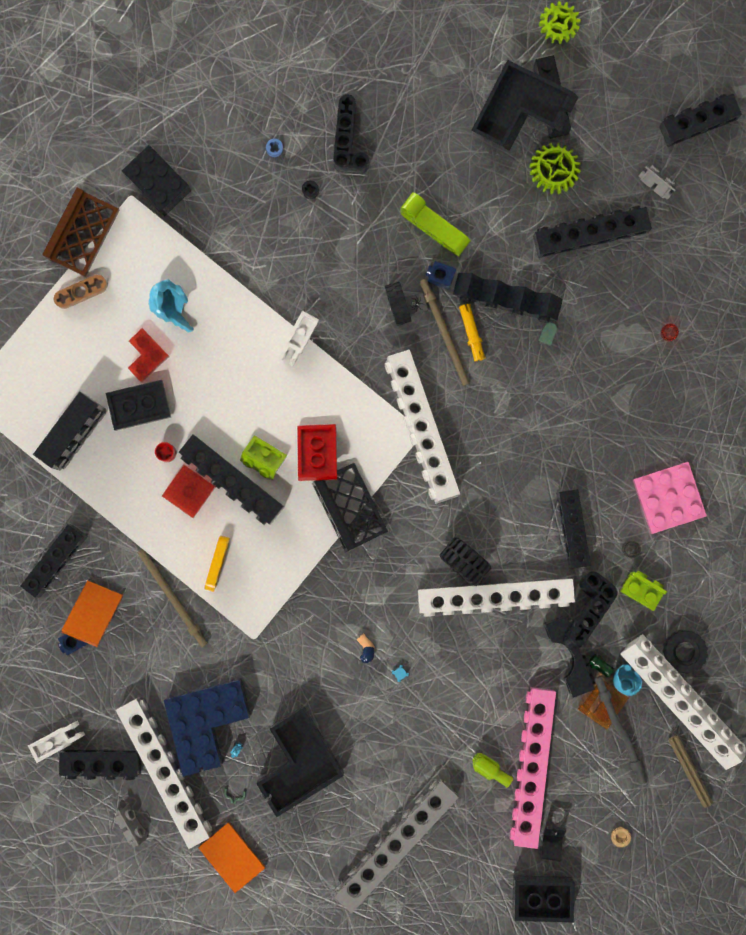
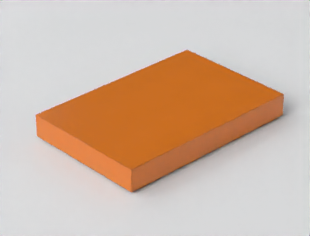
(92, 613)
(231, 857)

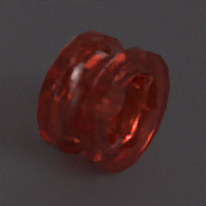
(674, 329)

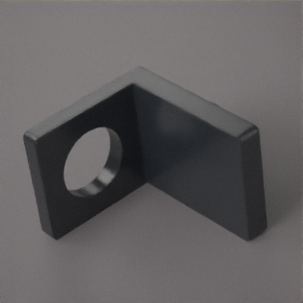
(552, 843)

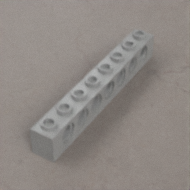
(352, 899)

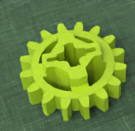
(563, 15)

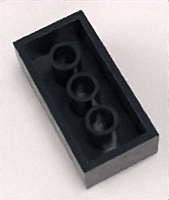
(69, 432)

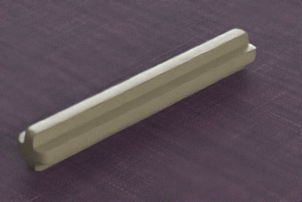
(690, 771)

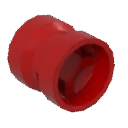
(163, 450)

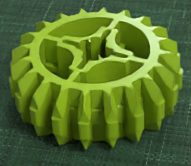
(561, 172)

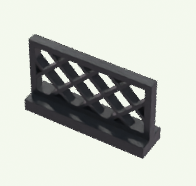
(335, 516)

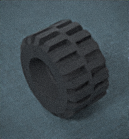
(465, 561)

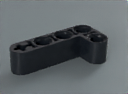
(347, 134)
(588, 613)

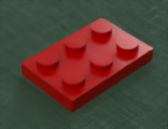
(317, 452)

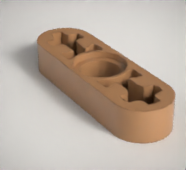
(70, 302)

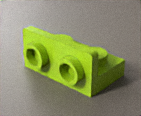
(262, 457)
(643, 590)

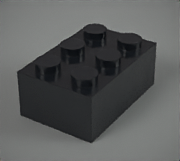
(156, 180)
(543, 898)

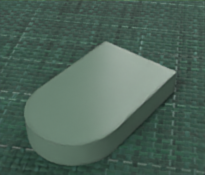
(548, 333)

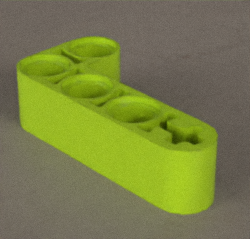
(434, 225)

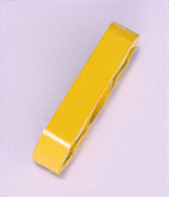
(217, 563)

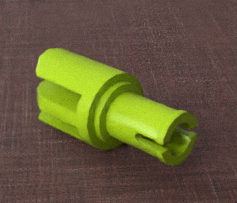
(490, 769)

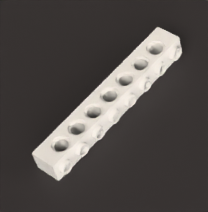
(405, 362)
(564, 587)
(684, 702)
(191, 835)

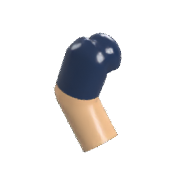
(368, 649)

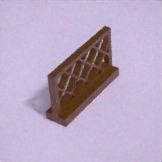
(65, 227)

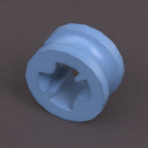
(268, 148)

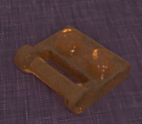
(600, 714)

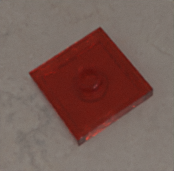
(188, 491)

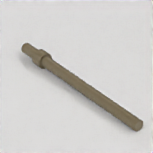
(430, 298)
(194, 629)

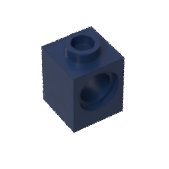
(446, 281)
(66, 648)

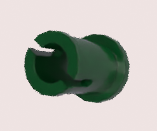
(599, 664)

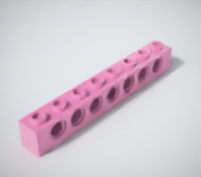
(530, 837)

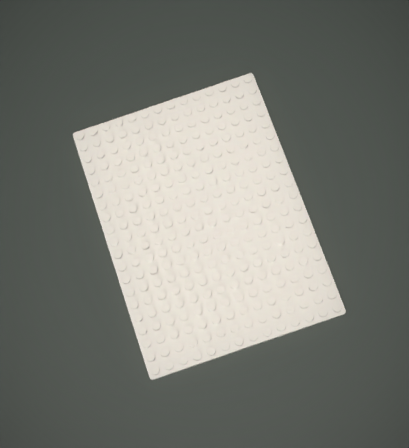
(218, 386)

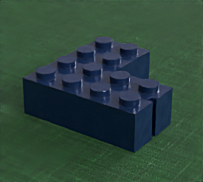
(194, 718)

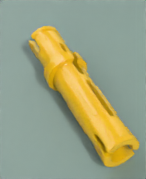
(472, 333)

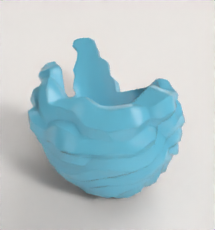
(167, 303)

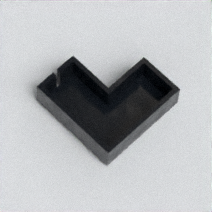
(518, 96)
(308, 767)

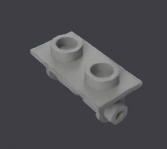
(663, 185)
(127, 818)

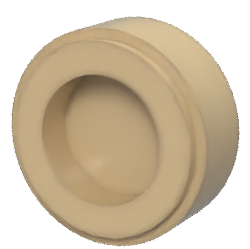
(620, 837)

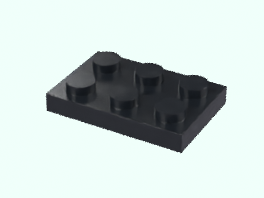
(138, 405)

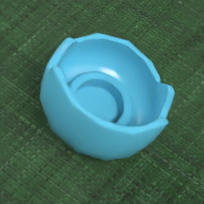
(627, 680)

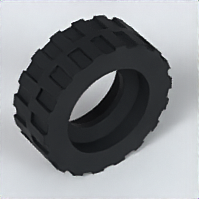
(398, 303)
(699, 647)

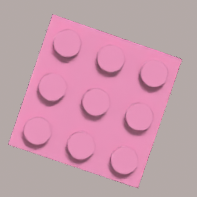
(669, 498)

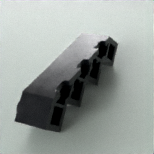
(515, 299)

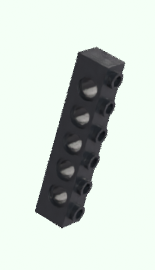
(638, 216)
(195, 445)

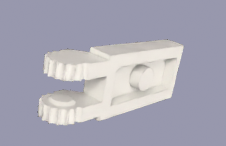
(299, 336)
(54, 742)

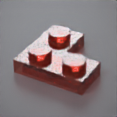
(151, 355)

